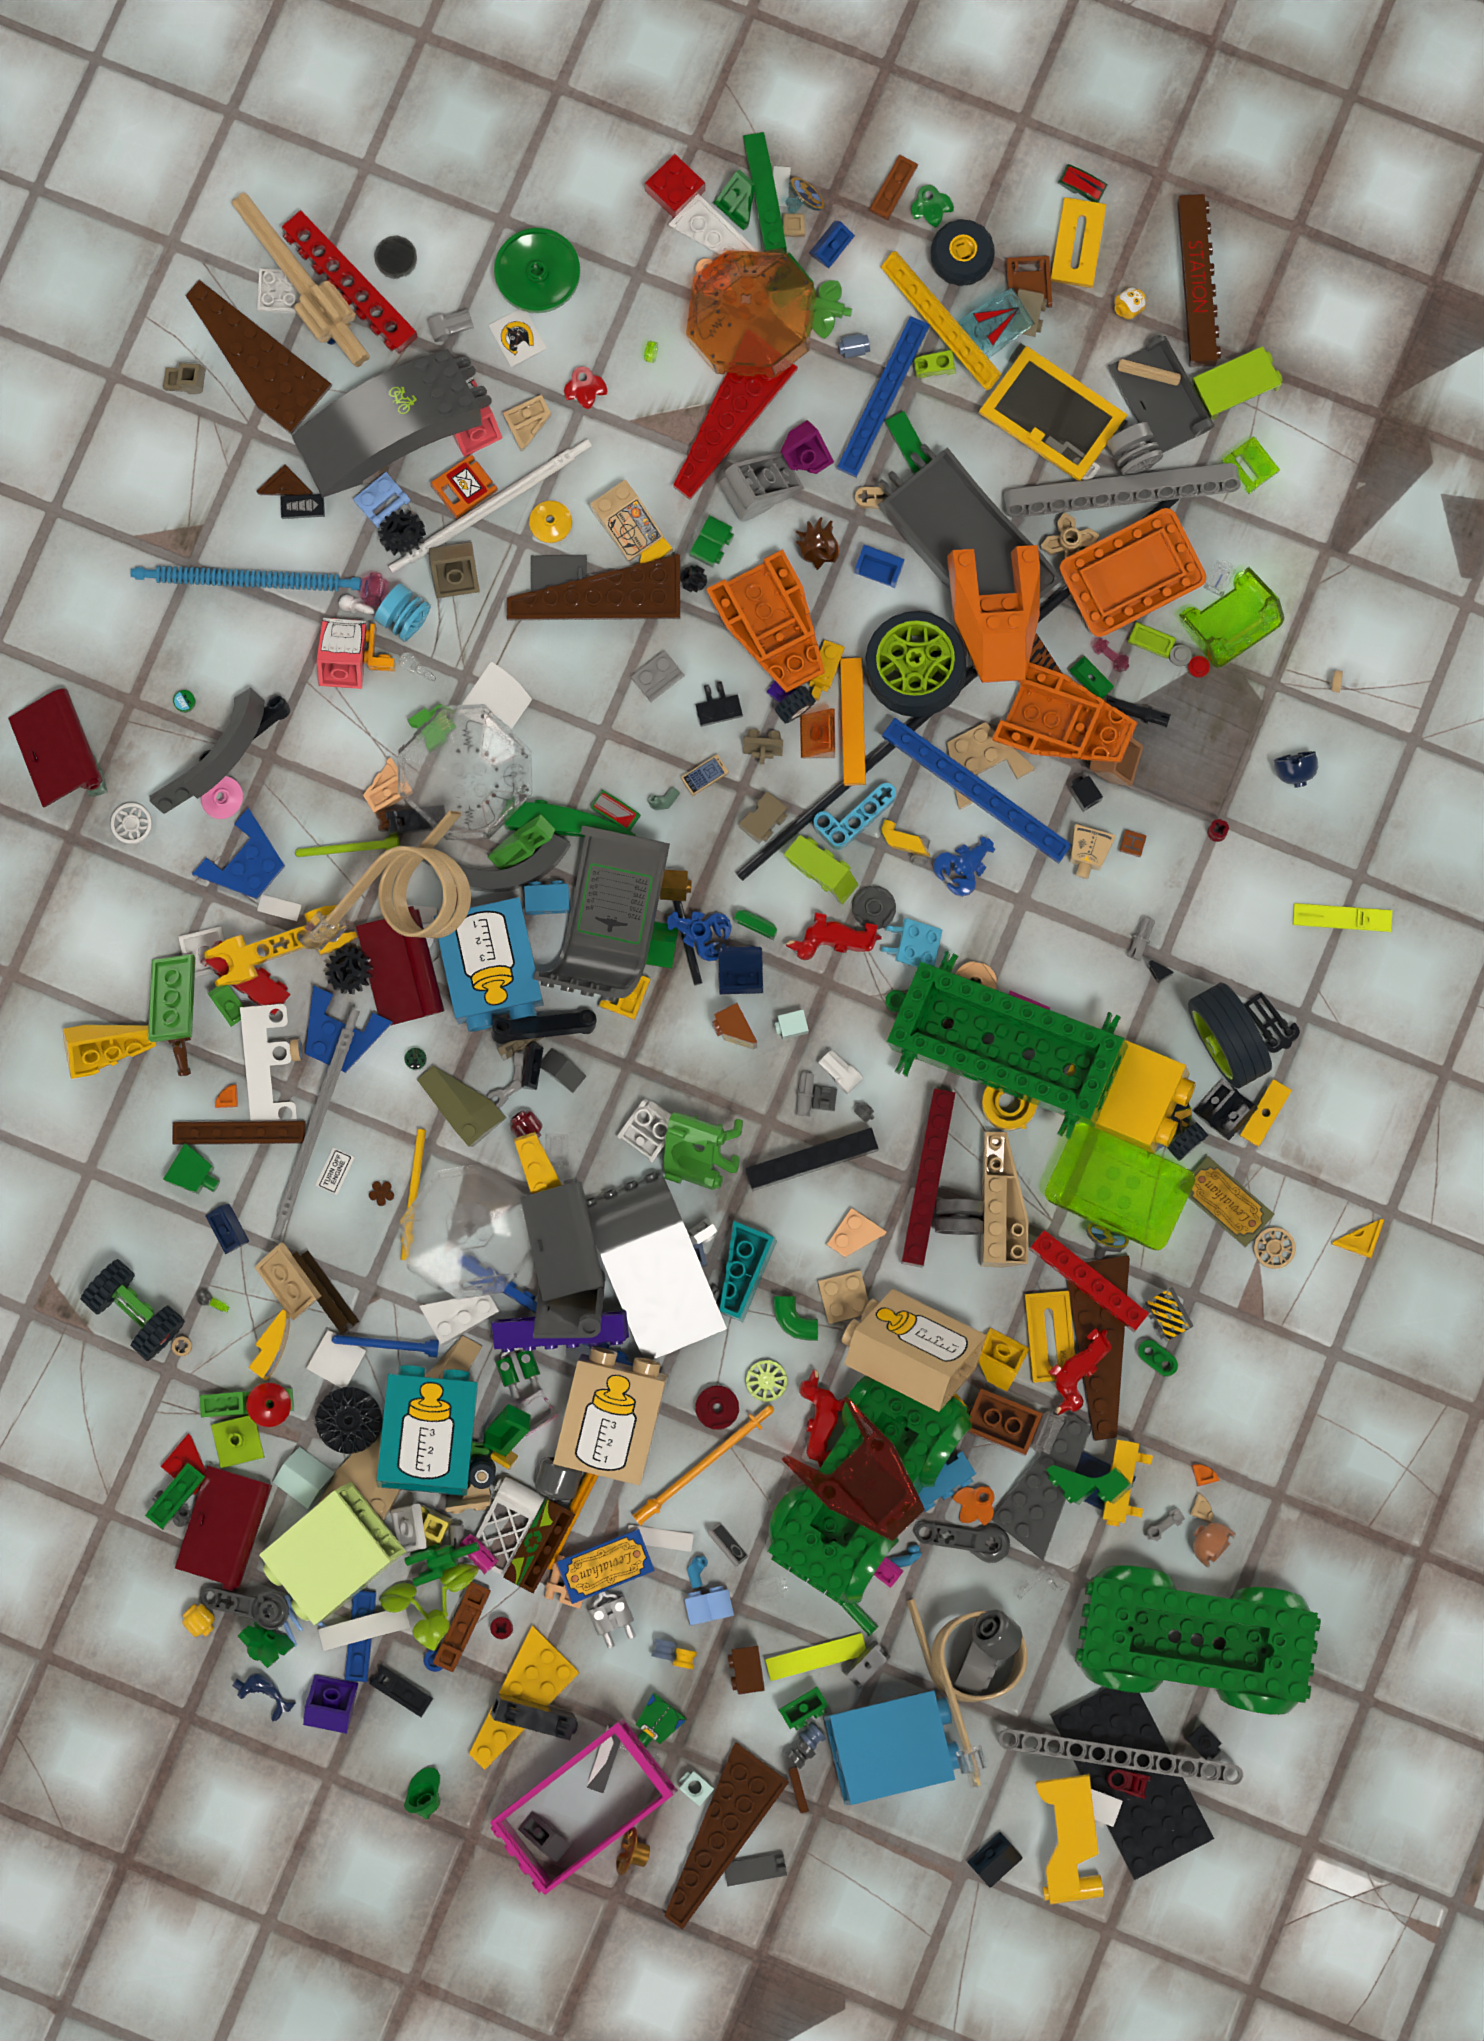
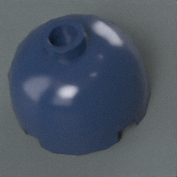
(1297, 768)

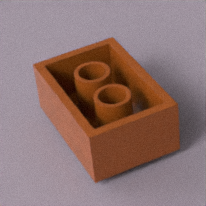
(1003, 1422)

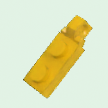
(830, 655)

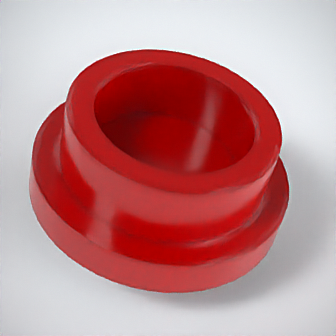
(1199, 666)

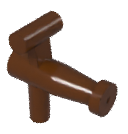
(180, 1054)

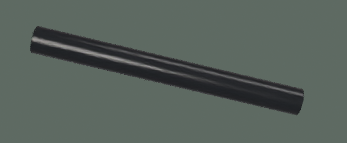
(689, 950)

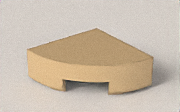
(1202, 1509)

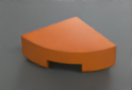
(227, 1098)
(1204, 1475)

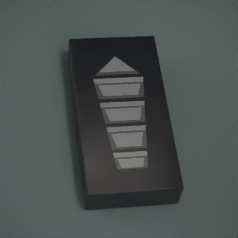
(302, 506)

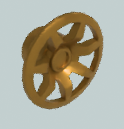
(635, 1852)

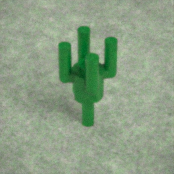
(438, 1560)

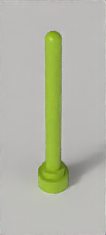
(389, 842)

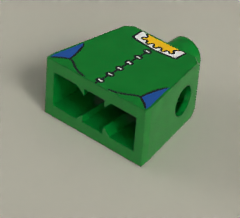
(658, 1721)

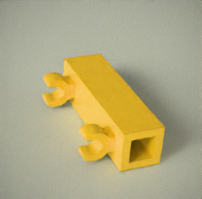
(1124, 1459)

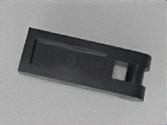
(410, 822)
(402, 1691)

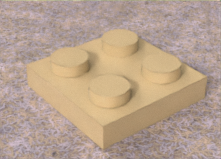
(843, 1296)

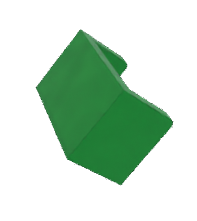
(506, 1430)

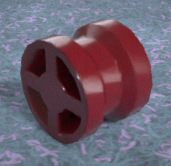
(504, 1626)

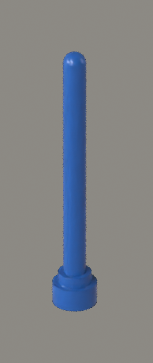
(429, 1347)

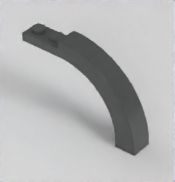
(222, 758)
(520, 875)

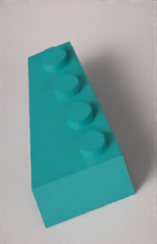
(745, 1267)

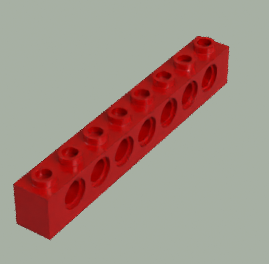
(302, 225)

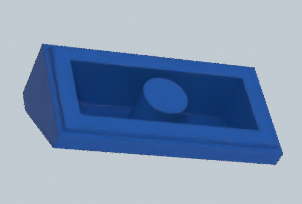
(832, 244)

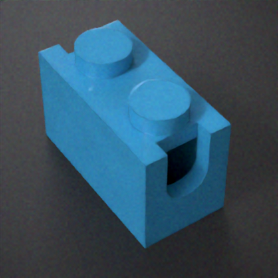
(547, 898)

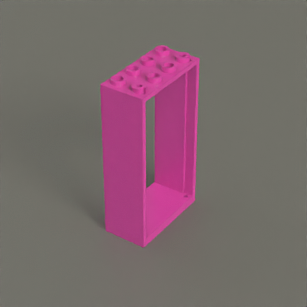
(515, 1846)

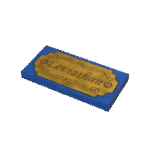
(605, 1566)

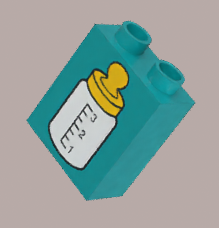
(427, 1431)

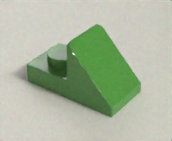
(227, 1003)

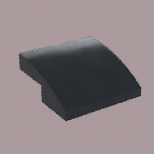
(1225, 1109)

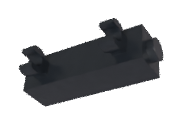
(534, 1716)

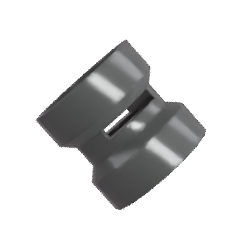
(797, 1757)

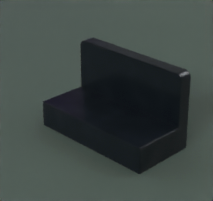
(995, 1860)

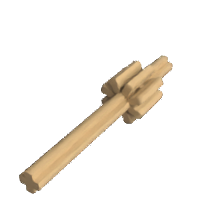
(319, 306)

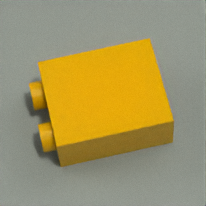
(1144, 1098)

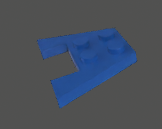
(251, 868)
(325, 1032)

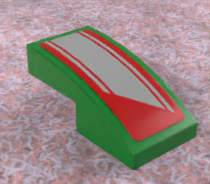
(615, 810)

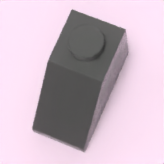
(544, 1837)

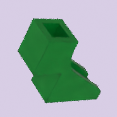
(1079, 1487)

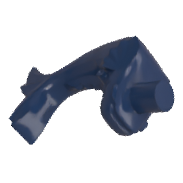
(260, 1683)

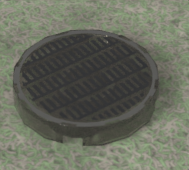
(395, 257)

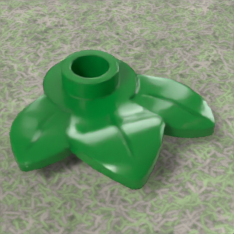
(932, 208)

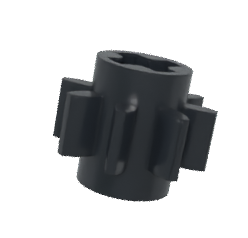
(693, 578)

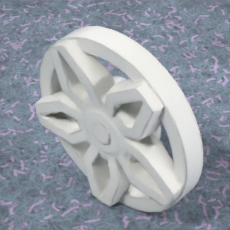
(131, 823)

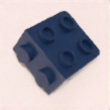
(740, 970)

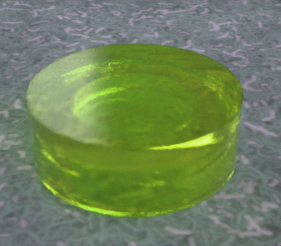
(651, 351)

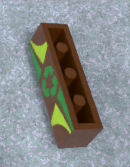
(539, 1545)

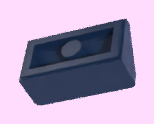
(227, 1228)

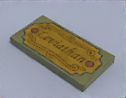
(1228, 1202)

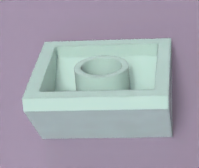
(303, 1477)

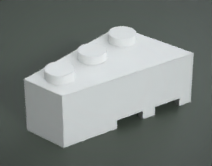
(456, 1317)

